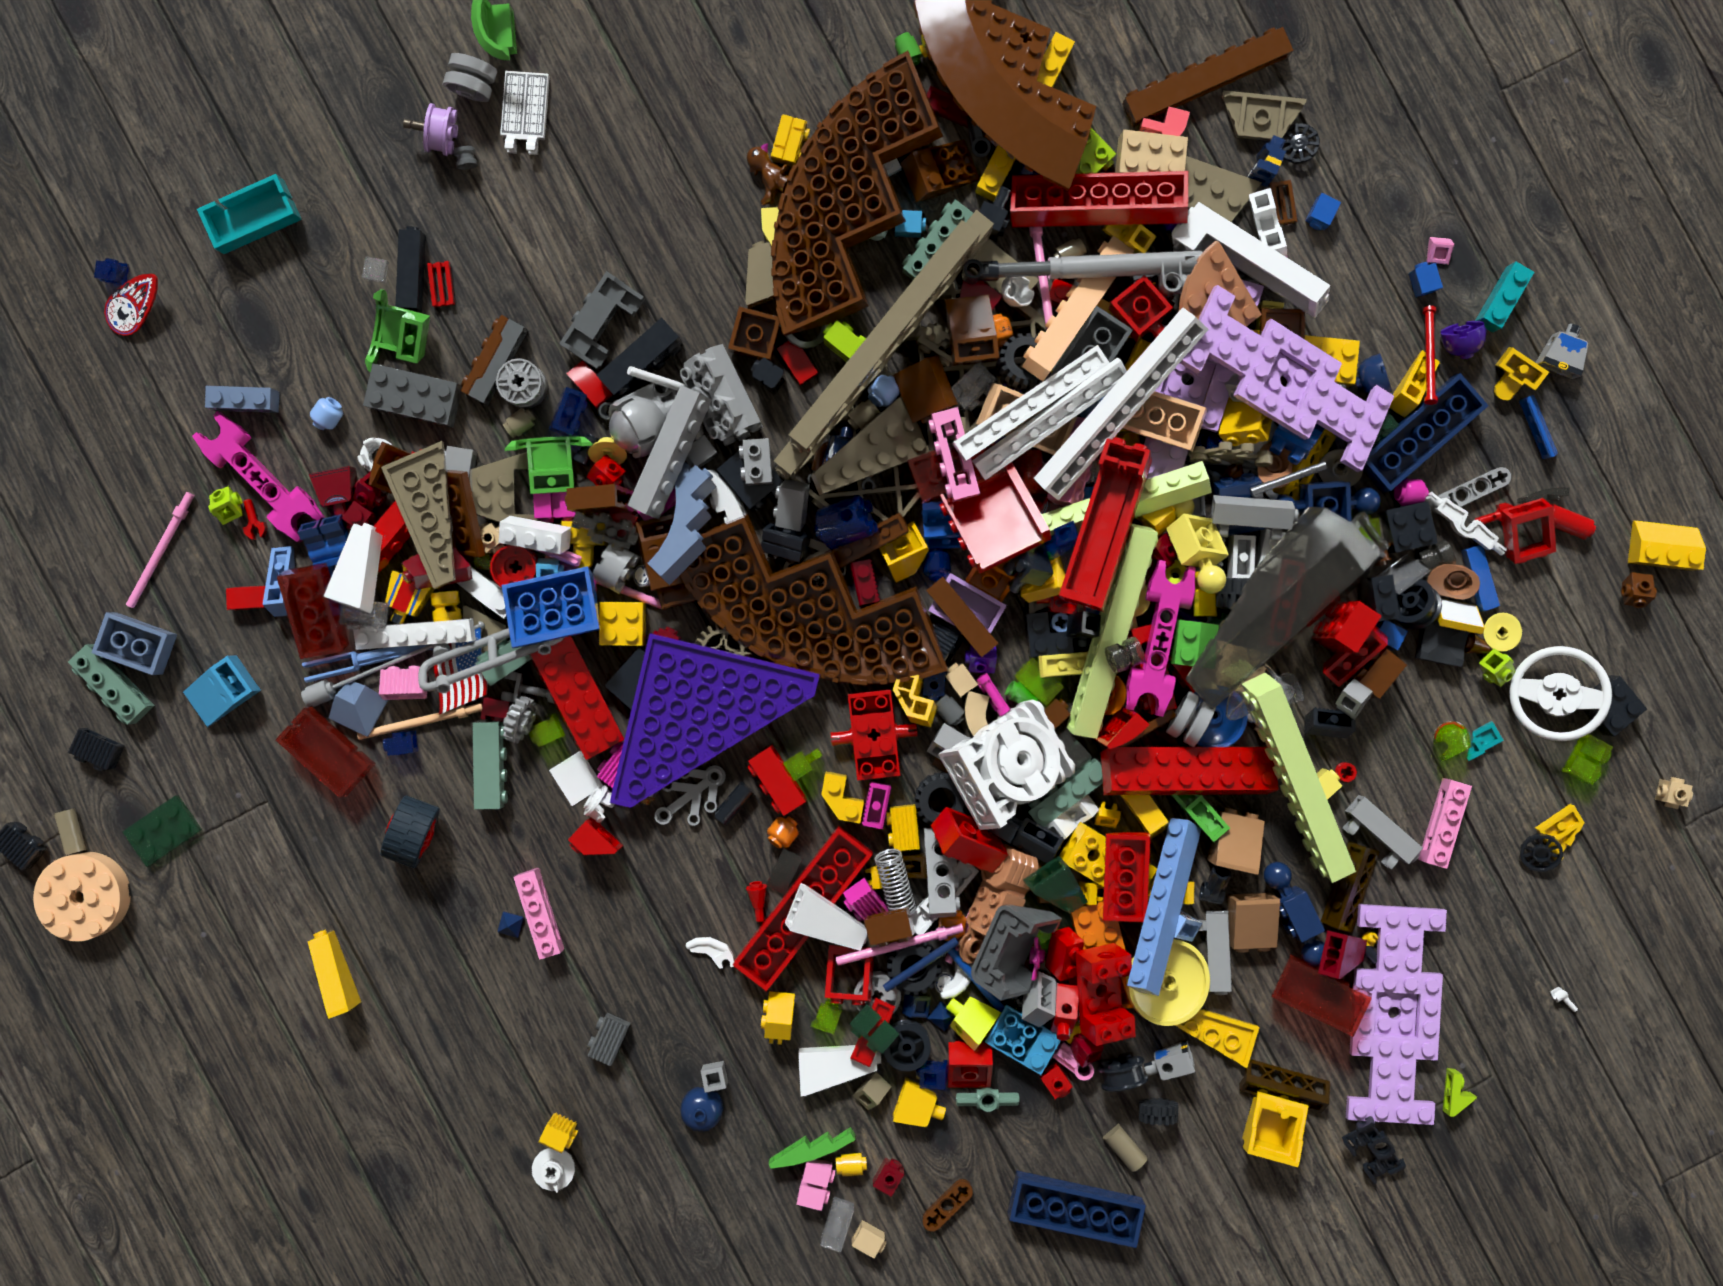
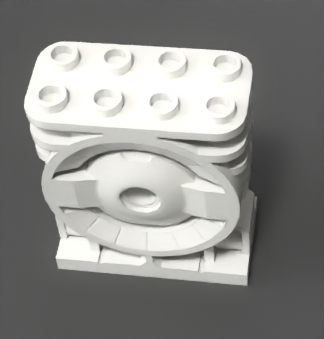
(989, 761)

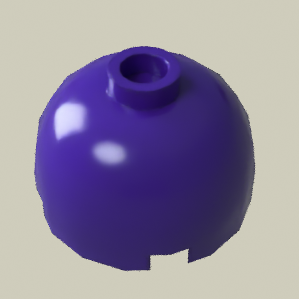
(1464, 339)

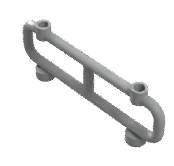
(443, 653)

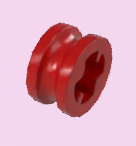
(1347, 778)

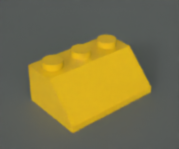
(1666, 546)

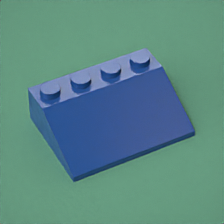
(551, 607)

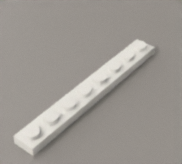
(1030, 403)
(1049, 419)

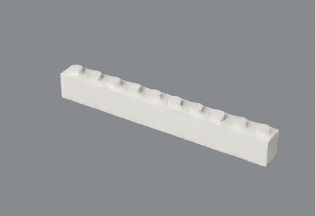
(1121, 403)

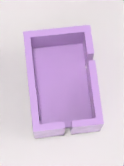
(981, 604)

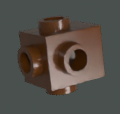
(1638, 590)

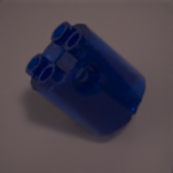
(845, 522)

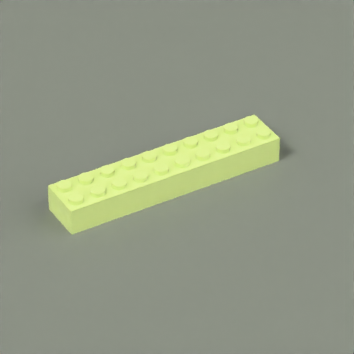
(1298, 777)

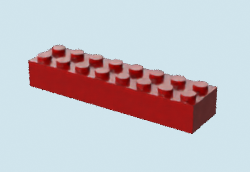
(1101, 199)
(1187, 771)
(827, 875)

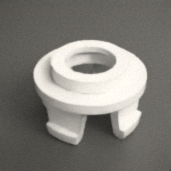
(367, 450)
(592, 805)

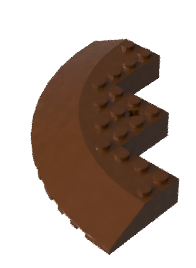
(992, 71)
(836, 192)
(810, 622)

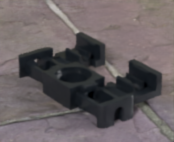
(1385, 1156)

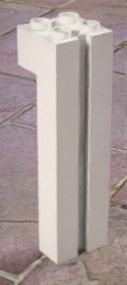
(1252, 258)

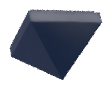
(510, 924)
(941, 1016)

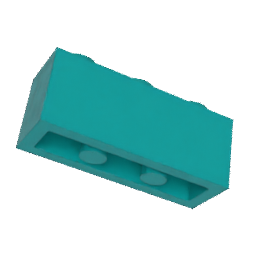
(1504, 296)

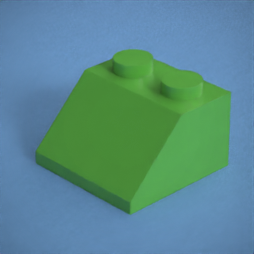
(1190, 641)

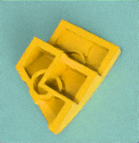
(1203, 603)

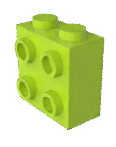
(1096, 155)
(842, 340)

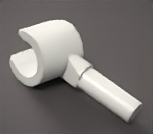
(1559, 995)

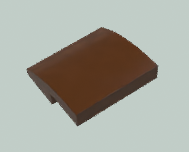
(385, 455)

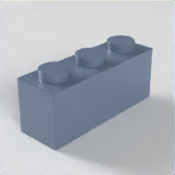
(242, 399)

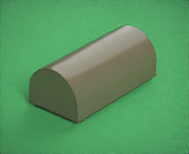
(70, 831)
(1125, 1148)

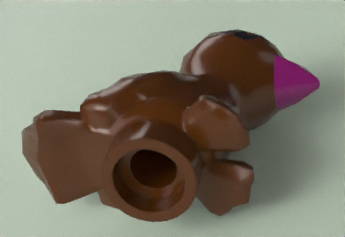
(773, 176)

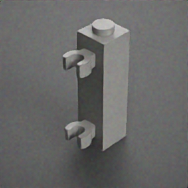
(1254, 513)
(1384, 830)
(1218, 951)

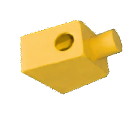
(916, 1105)

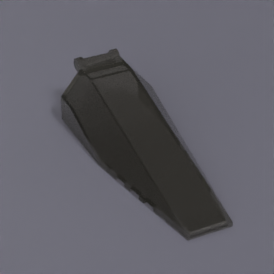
(1284, 596)

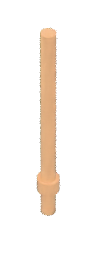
(460, 712)

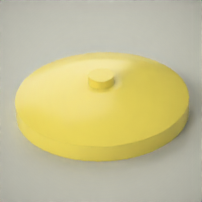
(1182, 989)

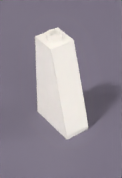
(357, 569)
(823, 920)
(829, 1067)

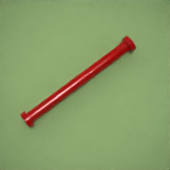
(1431, 397)

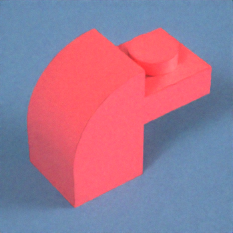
(1173, 123)

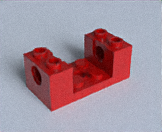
(1102, 1014)

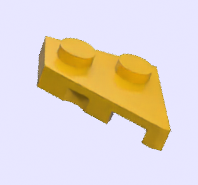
(1562, 826)

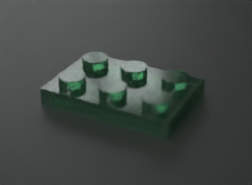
(162, 830)

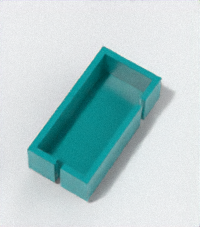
(250, 214)

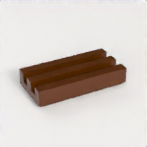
(1285, 221)

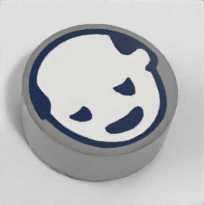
(640, 576)
(944, 979)

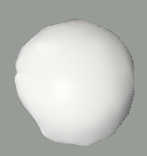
(1016, 291)

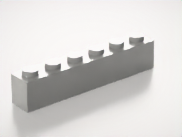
(669, 452)

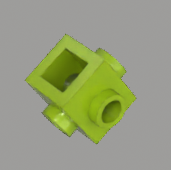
(225, 505)
(1497, 668)

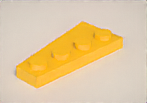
(1224, 1034)

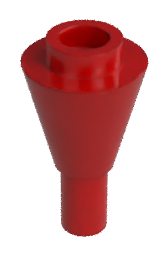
(757, 893)

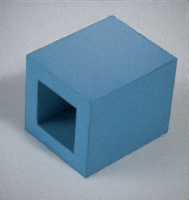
(913, 225)

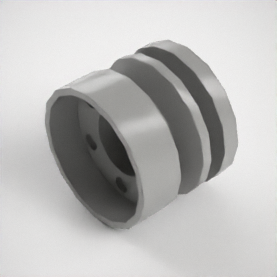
(533, 387)

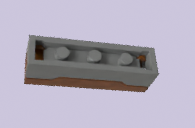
(496, 351)

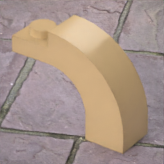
(975, 711)

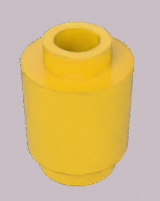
(851, 1164)

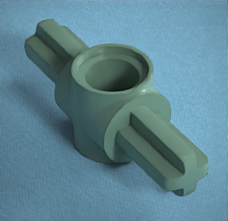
(999, 1099)

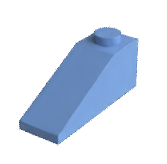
(280, 560)

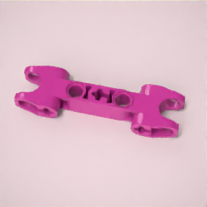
(230, 448)
(1168, 598)

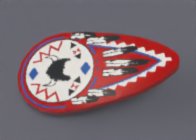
(131, 304)

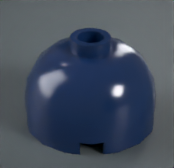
(1373, 373)
(701, 1109)

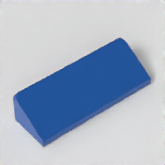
(1538, 427)
(1476, 560)

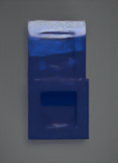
(1062, 540)

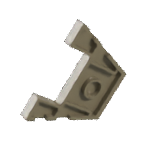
(494, 488)

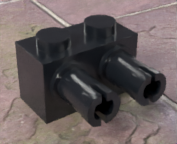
(996, 212)
(1031, 568)

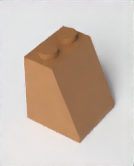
(1241, 844)
(1253, 921)

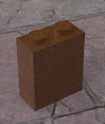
(925, 389)
(599, 498)

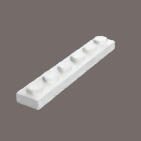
(416, 634)

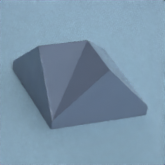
(357, 708)

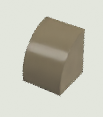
(872, 1091)

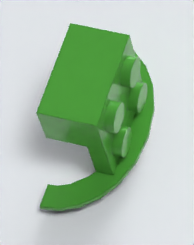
(494, 28)
(397, 331)
(549, 461)

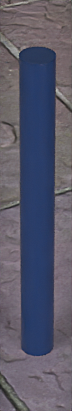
(921, 964)

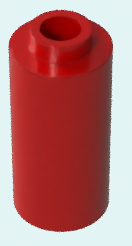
(1573, 523)

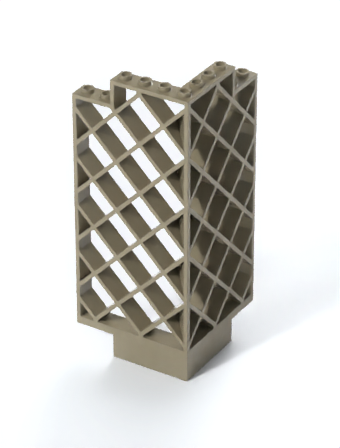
(900, 325)

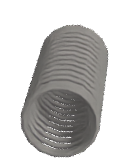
(891, 862)

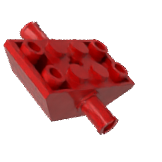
(879, 756)

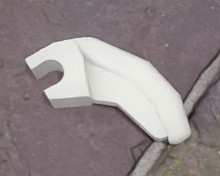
(715, 949)
(957, 984)

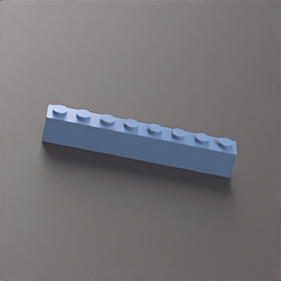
(1164, 907)

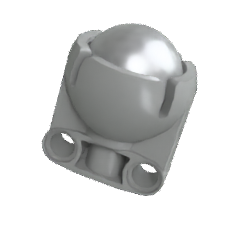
(639, 418)

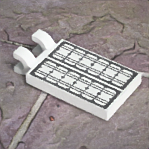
(524, 109)

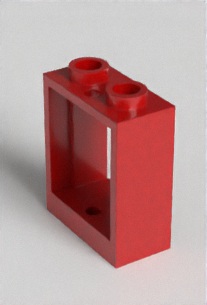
(1523, 513)
(838, 998)

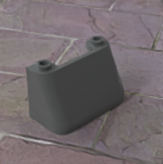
(1006, 947)

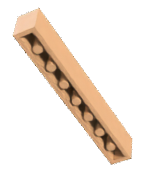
(1070, 317)

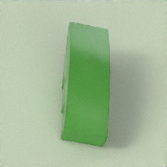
(1202, 815)
(806, 1151)

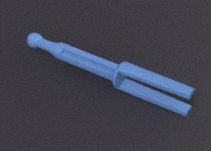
(360, 660)

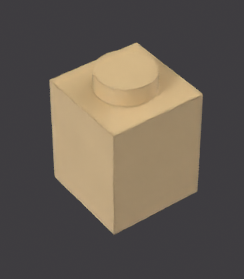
(960, 679)
(869, 1239)

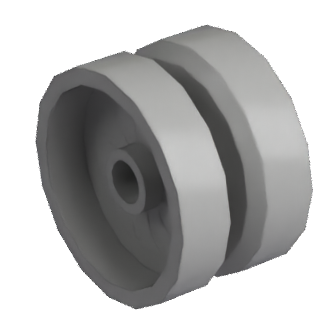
(469, 77)
(1193, 720)

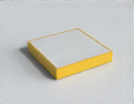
(1461, 616)

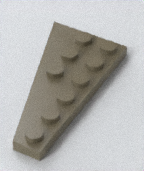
(1218, 188)
(876, 448)
(423, 500)

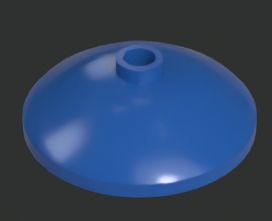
(1221, 730)

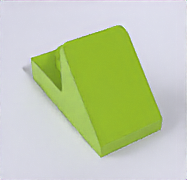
(1454, 1098)

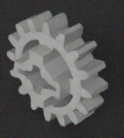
(519, 719)

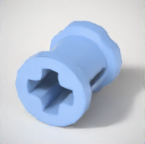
(1055, 618)

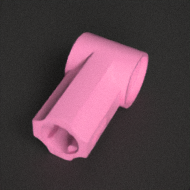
(1065, 1056)

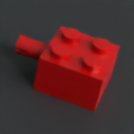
(1141, 308)

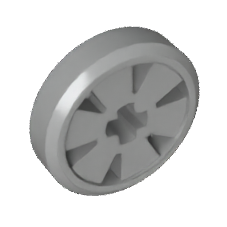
(879, 979)

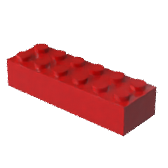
(577, 698)

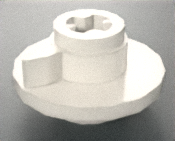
(553, 1170)

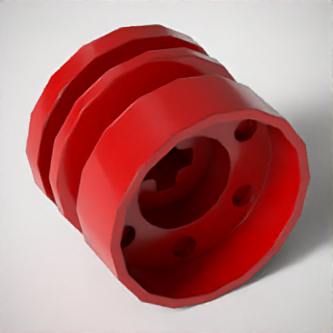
(502, 561)

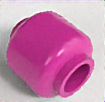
(1410, 492)

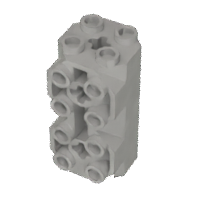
(730, 410)

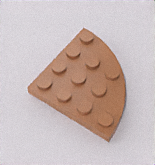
(1215, 269)

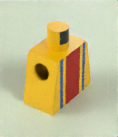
(405, 598)

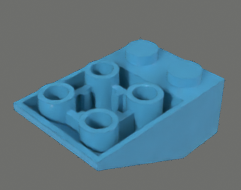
(221, 689)
(1023, 1040)

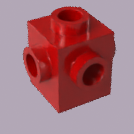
(606, 472)

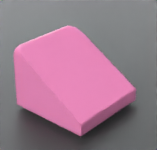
(1439, 250)

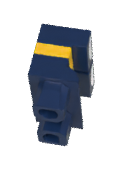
(1268, 161)

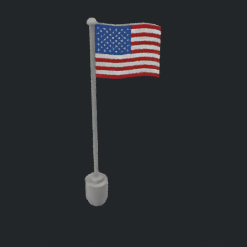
(459, 694)

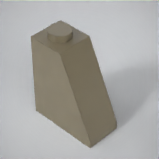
(759, 279)

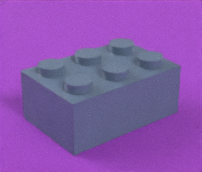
(134, 643)

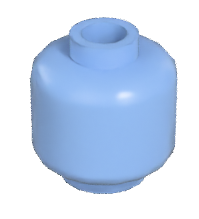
(883, 391)
(326, 413)

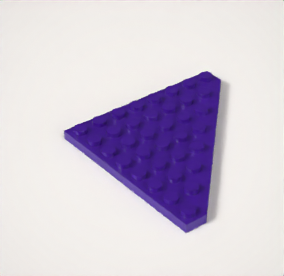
(695, 706)

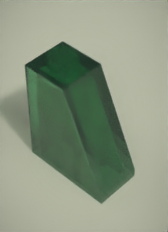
(1057, 885)

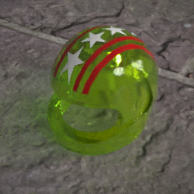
(1456, 737)

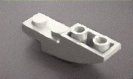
(726, 499)

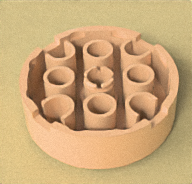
(60, 899)

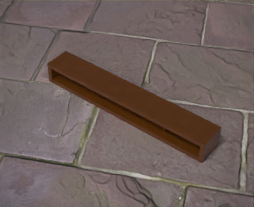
(1207, 76)

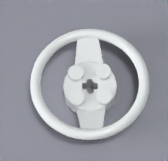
(1575, 698)

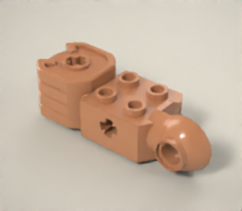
(997, 889)

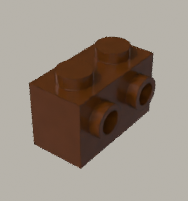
(889, 927)

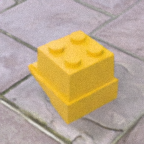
(1275, 1129)

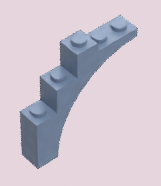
(683, 540)

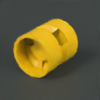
(446, 599)

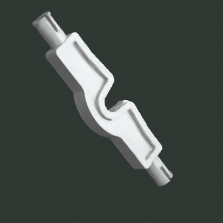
(1457, 517)

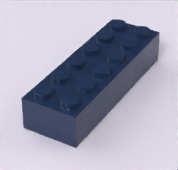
(1423, 433)
(1076, 1209)

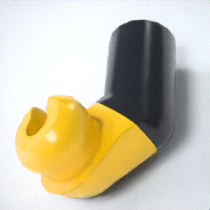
(1370, 953)

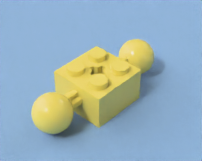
(1199, 546)

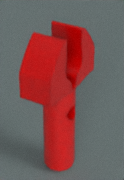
(1494, 516)
(253, 522)

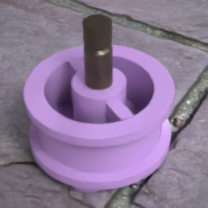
(438, 129)

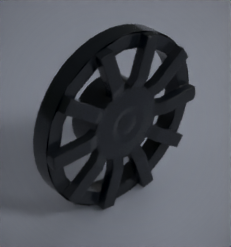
(1299, 143)
(1541, 852)

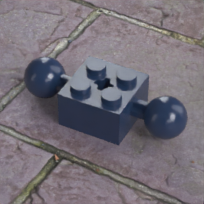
(1337, 496)
(1297, 912)

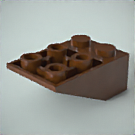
(939, 170)
(971, 330)
(650, 539)

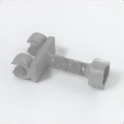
(521, 688)

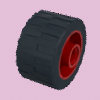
(409, 831)

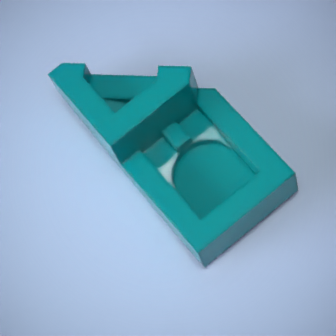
(1483, 739)

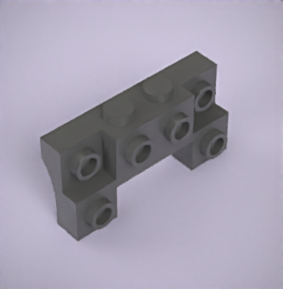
(596, 315)

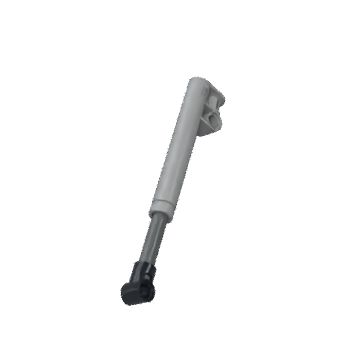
(1166, 265)

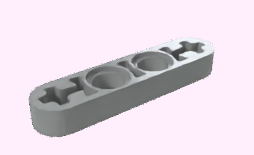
(1470, 490)

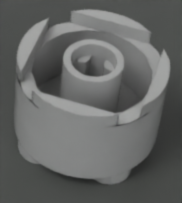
(615, 568)

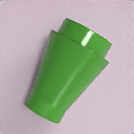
(1018, 693)

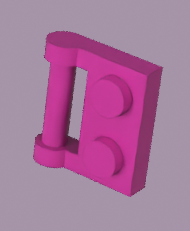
(996, 701)

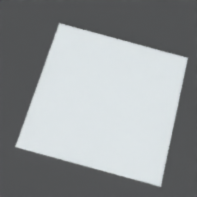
(576, 778)

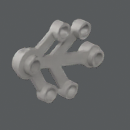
(693, 792)

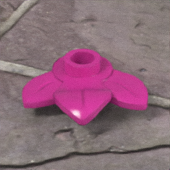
(1036, 956)

